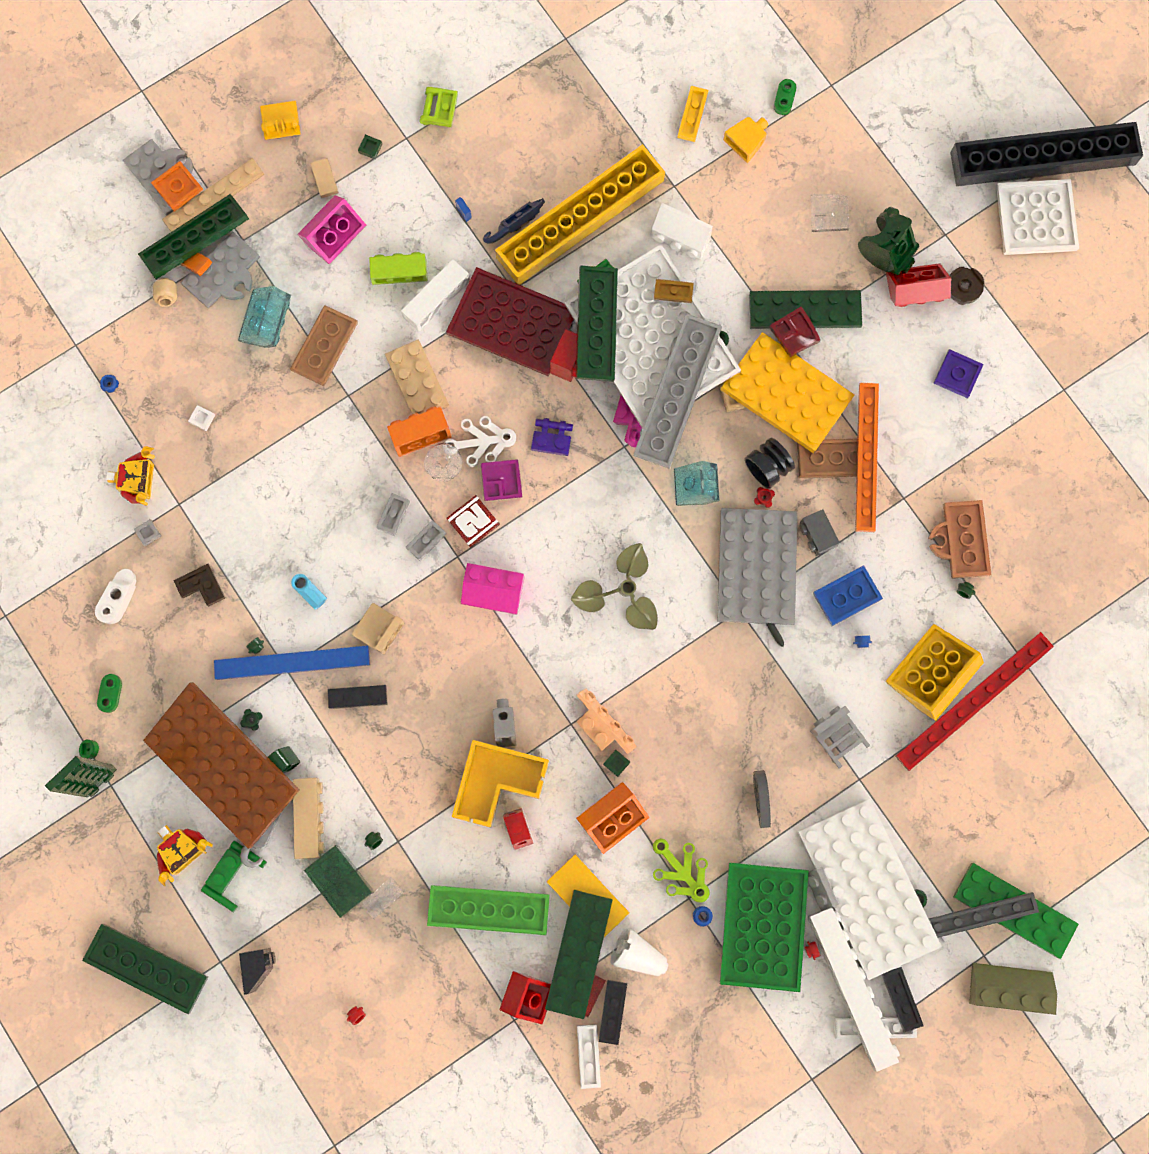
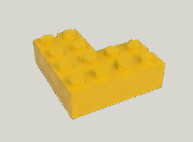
(489, 772)

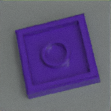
(958, 373)

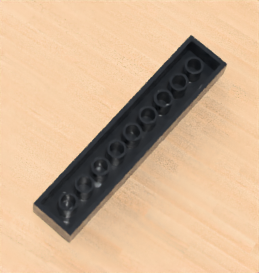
(1046, 153)

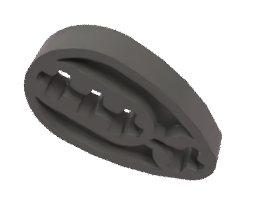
(762, 798)

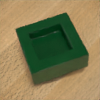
(370, 146)
(616, 763)

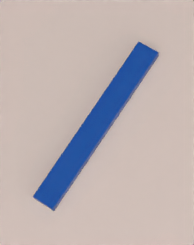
(291, 662)

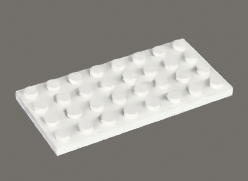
(871, 889)

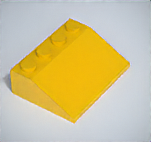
(935, 671)

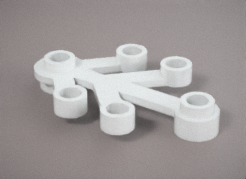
(484, 440)

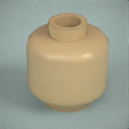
(165, 292)

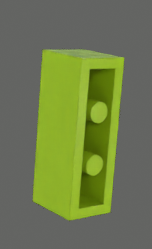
(398, 268)

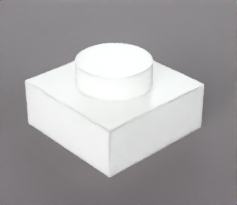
(201, 418)

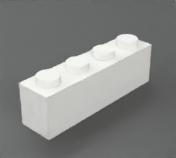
(435, 294)

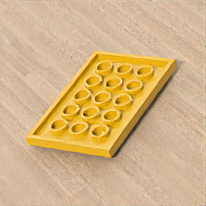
(788, 392)

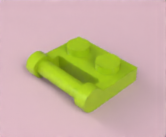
(444, 108)

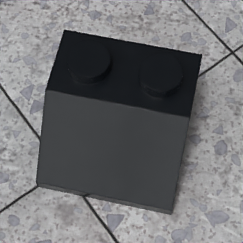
(255, 968)

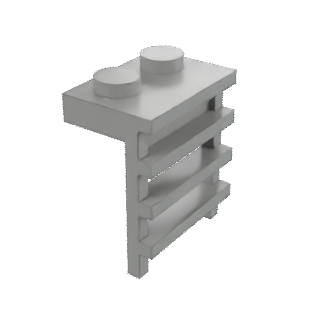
(827, 727)

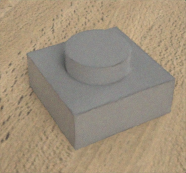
(147, 532)

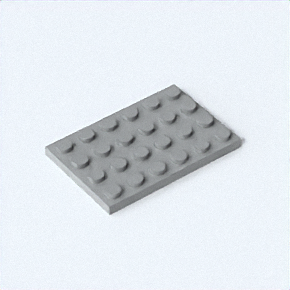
(757, 566)

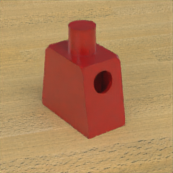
(517, 829)

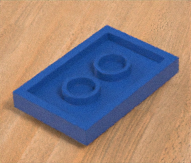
(847, 595)

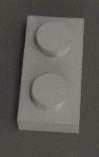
(393, 514)
(426, 540)
(821, 889)

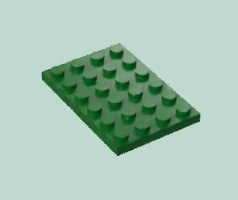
(764, 927)

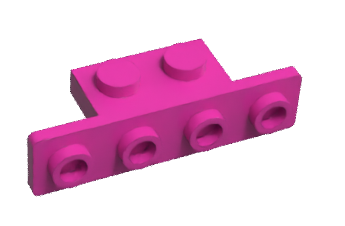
(625, 417)

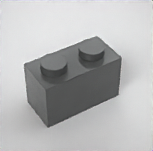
(819, 532)

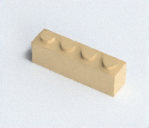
(307, 819)

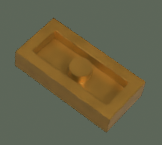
(673, 291)

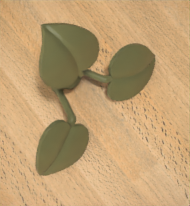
(634, 563)

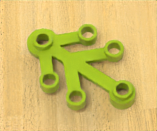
(683, 872)

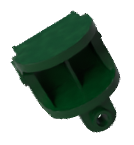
(894, 246)

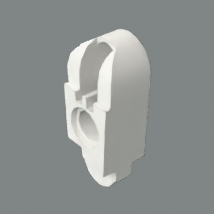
(124, 582)

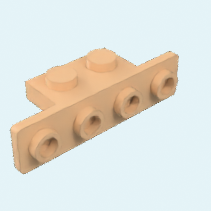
(601, 725)

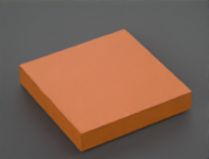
(177, 186)

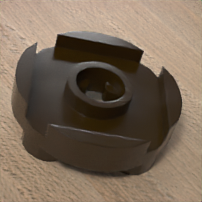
(975, 288)

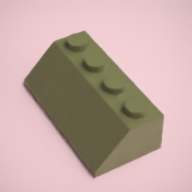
(1013, 988)

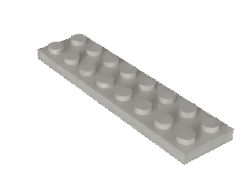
(677, 391)

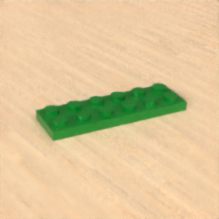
(1044, 929)

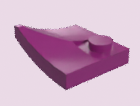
(501, 480)

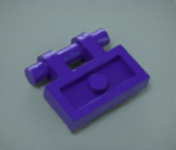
(549, 442)

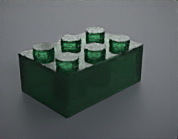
(339, 881)

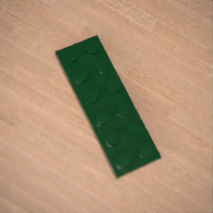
(193, 236)
(822, 307)
(596, 323)
(81, 777)
(578, 954)
(145, 968)

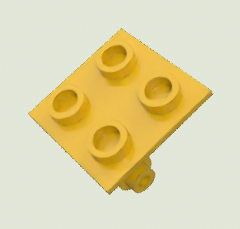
(280, 120)

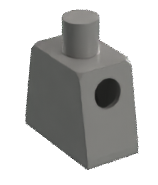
(504, 729)

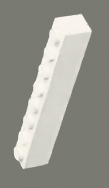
(854, 990)

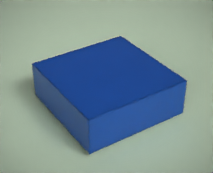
(463, 209)

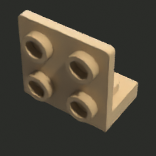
(378, 628)

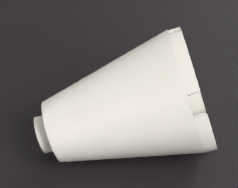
(638, 955)

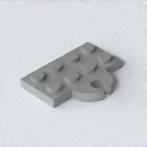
(150, 162)
(228, 269)

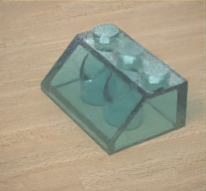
(264, 317)

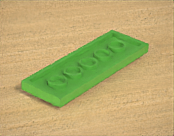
(488, 910)

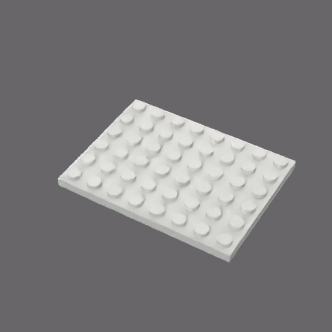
(649, 331)

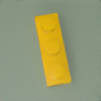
(692, 113)

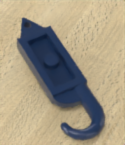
(515, 221)

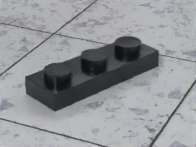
(357, 697)
(902, 999)
(612, 1012)

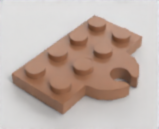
(963, 539)

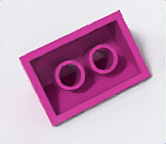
(332, 229)
(492, 588)

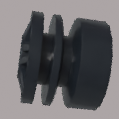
(769, 463)

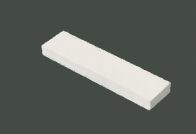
(846, 1029)

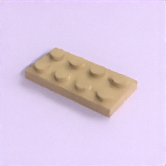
(416, 378)

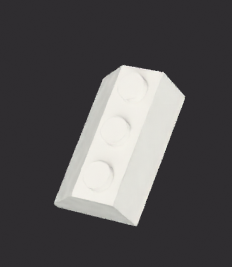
(681, 231)

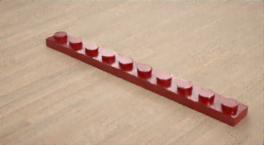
(974, 701)

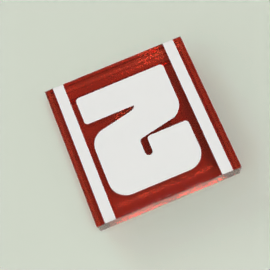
(473, 521)

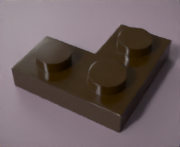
(203, 581)

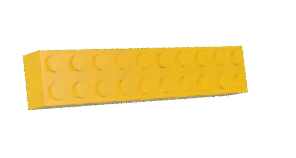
(580, 215)

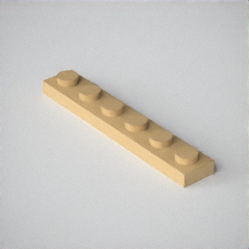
(230, 184)

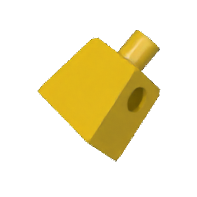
(746, 137)

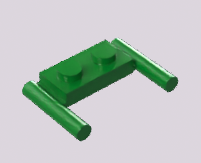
(225, 872)

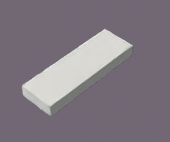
(588, 1056)

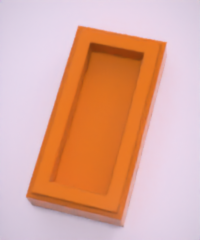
(197, 264)

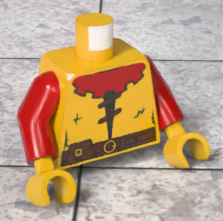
(134, 477)
(178, 851)

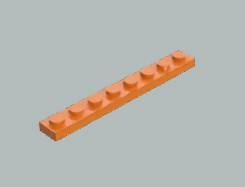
(867, 457)

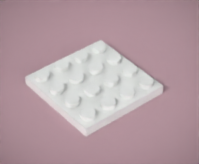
(1037, 217)

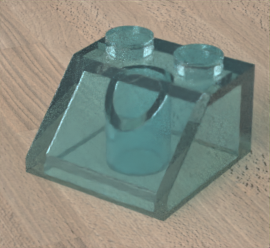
(696, 484)

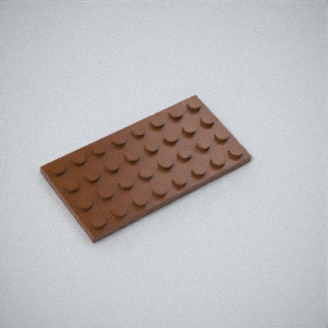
(221, 765)

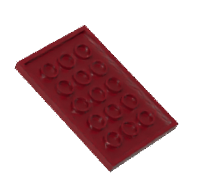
(510, 321)

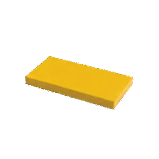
(577, 876)

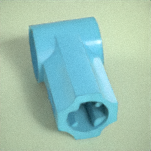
(309, 591)

